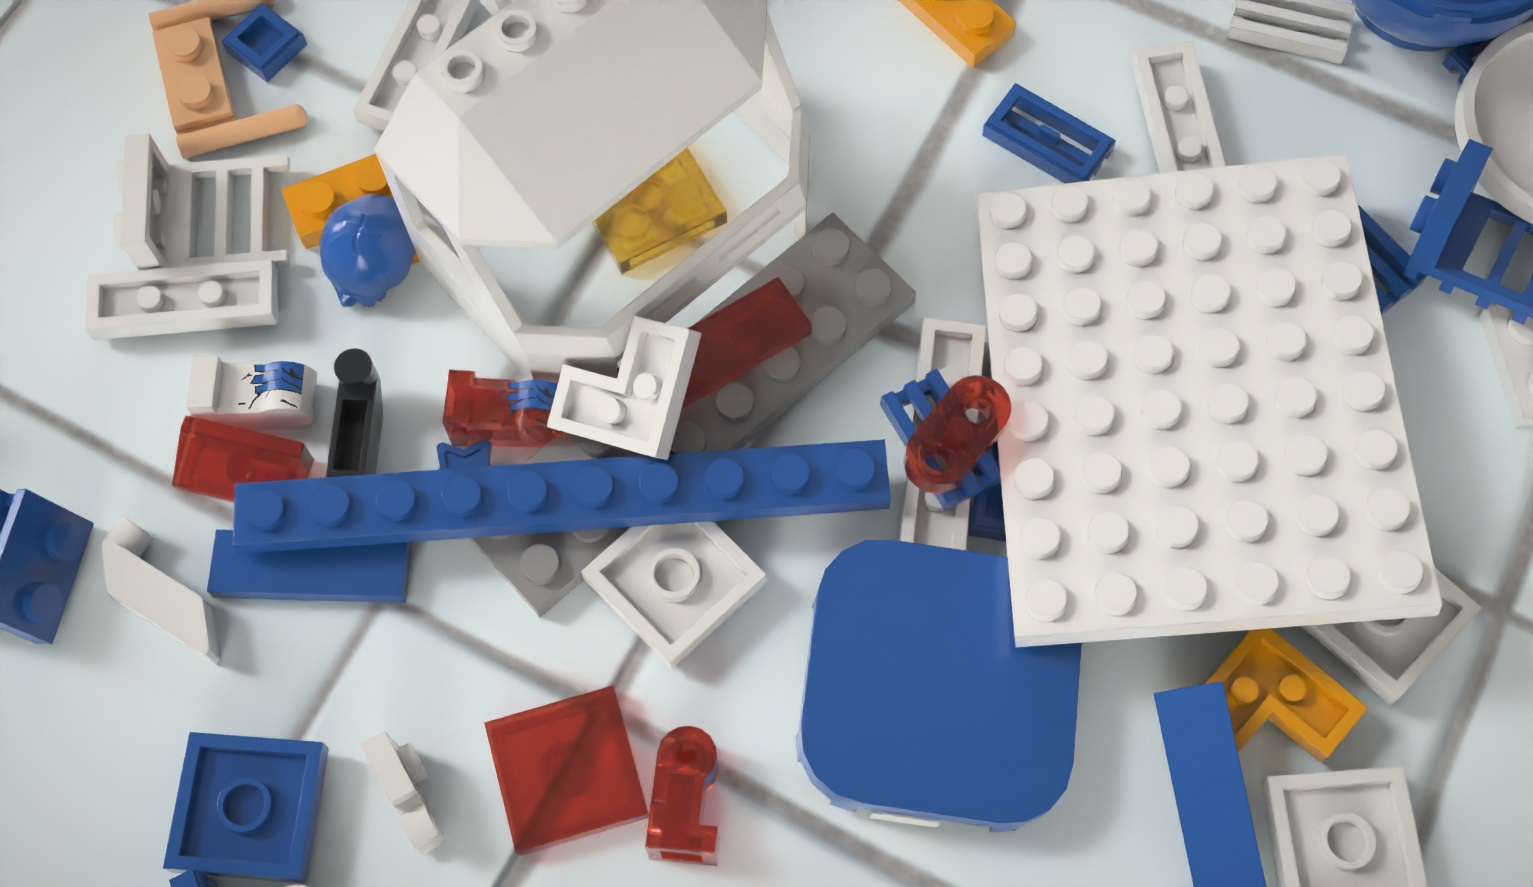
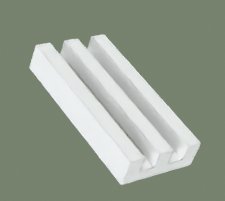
(1316, 16)

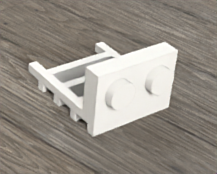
(162, 207)

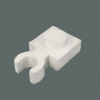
(399, 775)

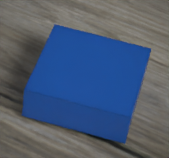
(264, 42)

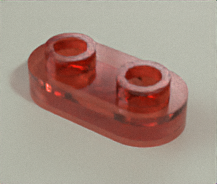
(954, 437)

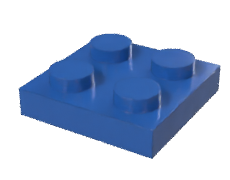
(246, 807)

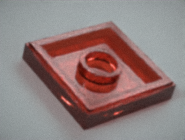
(566, 770)

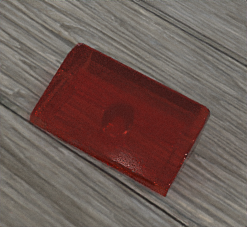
(219, 455)

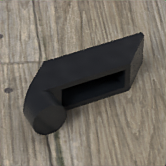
(356, 416)

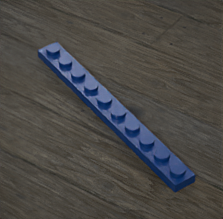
(560, 496)

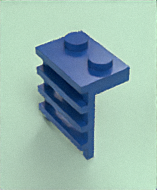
(1452, 227)
(37, 563)

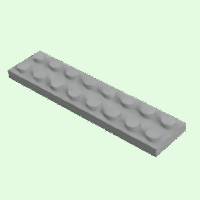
(848, 301)

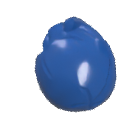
(365, 249)

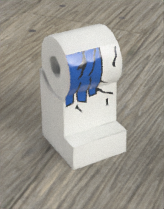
(252, 393)

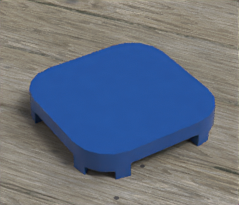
(925, 696)

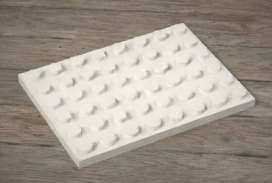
(1198, 407)

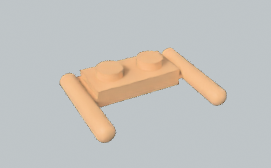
(198, 82)

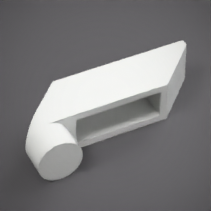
(154, 593)

